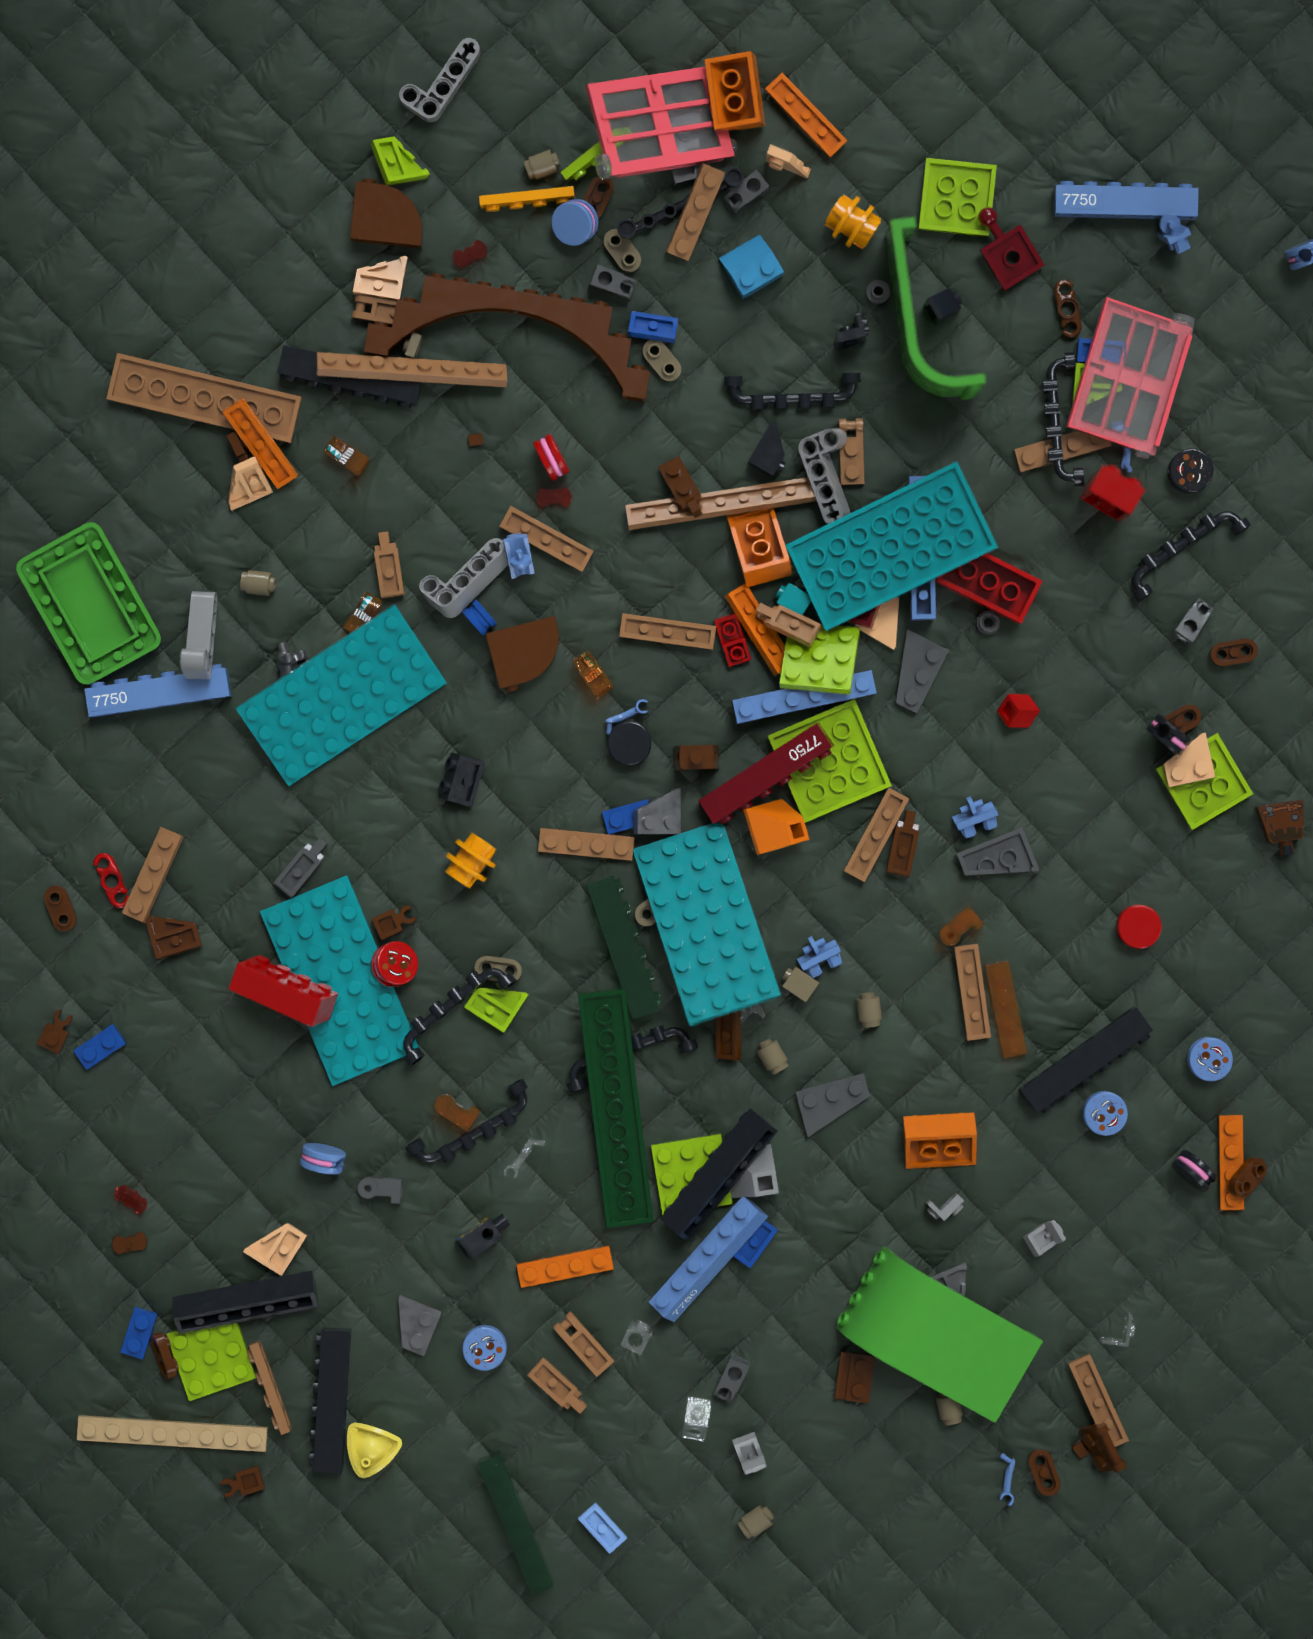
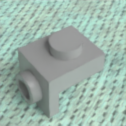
(950, 1207)
(1044, 1237)
(749, 1453)

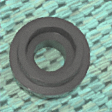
(874, 298)
(995, 622)

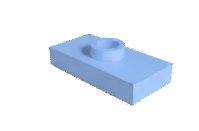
(602, 1527)

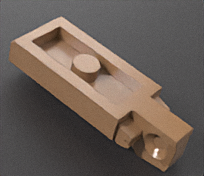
(388, 567)
(789, 623)
(557, 1385)

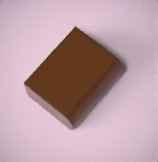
(475, 439)
(1080, 1449)

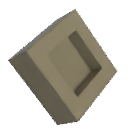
(412, 346)

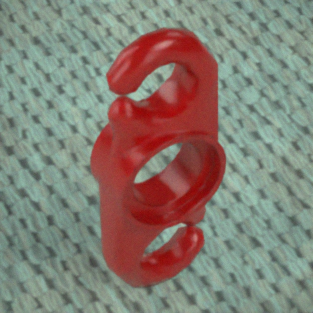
(104, 872)

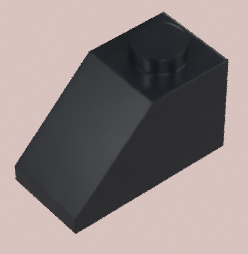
(943, 305)
(769, 452)

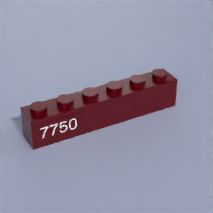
(766, 773)

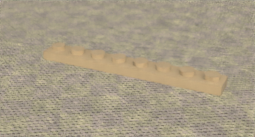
(172, 1433)

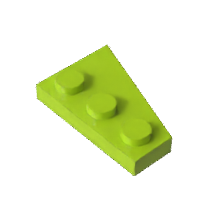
(578, 167)

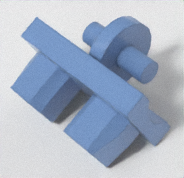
(1174, 233)
(518, 555)
(974, 813)
(818, 952)

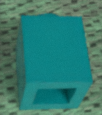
(793, 598)

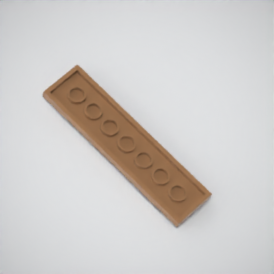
(199, 395)

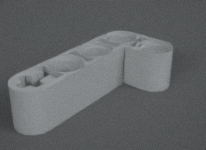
(444, 78)
(829, 477)
(489, 558)
(198, 655)

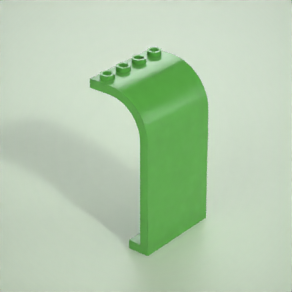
(919, 372)
(937, 1335)

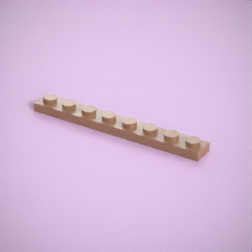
(411, 369)
(722, 503)

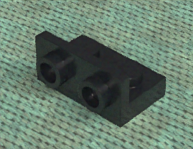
(852, 336)
(461, 779)

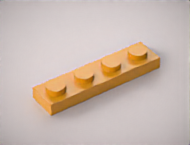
(517, 199)

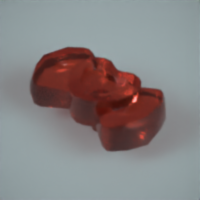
(470, 254)
(549, 496)
(130, 1198)

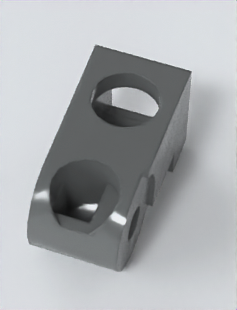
(747, 192)
(612, 282)
(1192, 621)
(382, 1186)
(731, 1378)

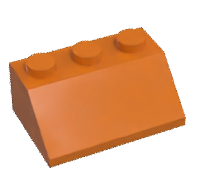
(735, 91)
(939, 1140)

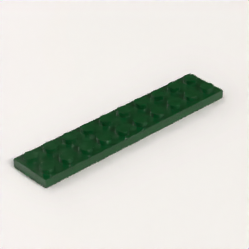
(615, 1107)

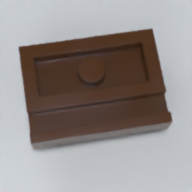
(854, 1376)

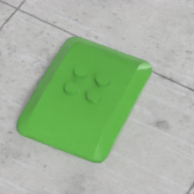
(88, 603)

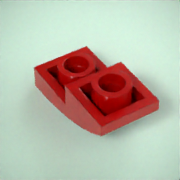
(732, 639)

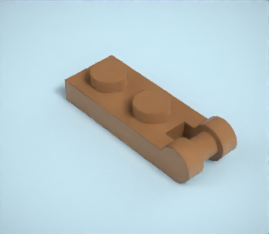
(382, 309)
(852, 454)
(584, 1344)

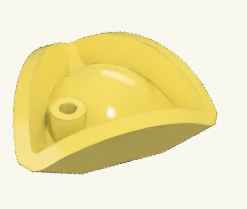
(370, 1448)

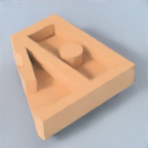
(781, 159)
(247, 484)
(885, 624)
(1192, 765)
(277, 1248)

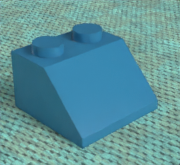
(751, 266)

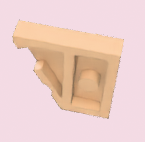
(382, 280)

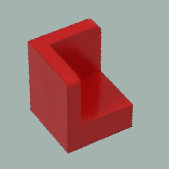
(1018, 710)

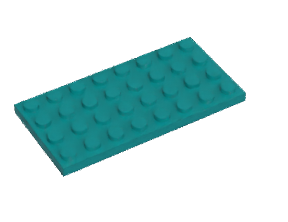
(891, 546)
(341, 695)
(706, 923)
(332, 943)

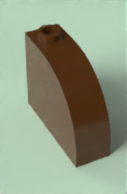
(384, 217)
(523, 651)

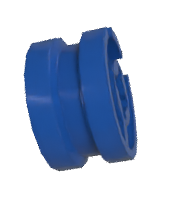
(479, 617)

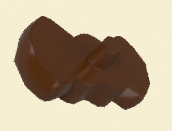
(130, 1243)

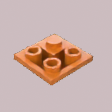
(775, 826)

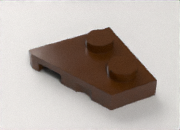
(172, 936)

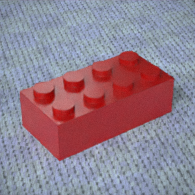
(1112, 492)
(994, 586)
(283, 990)

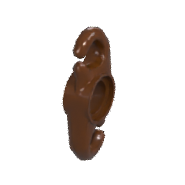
(1065, 319)

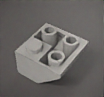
(758, 1178)

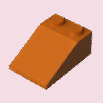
(759, 546)

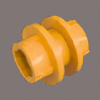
(852, 221)
(470, 860)

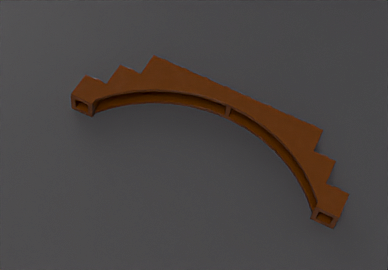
(450, 298)

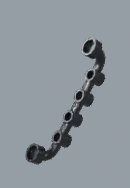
(627, 228)
(781, 400)
(1053, 431)
(1188, 536)
(439, 1010)
(657, 1034)
(467, 1139)

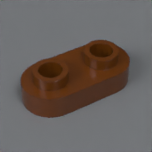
(598, 199)
(1233, 652)
(1178, 719)
(59, 908)
(1249, 1175)
(166, 1363)
(1044, 1471)

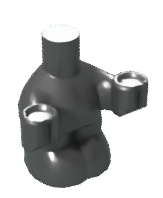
(287, 660)

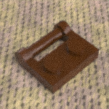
(1102, 1448)

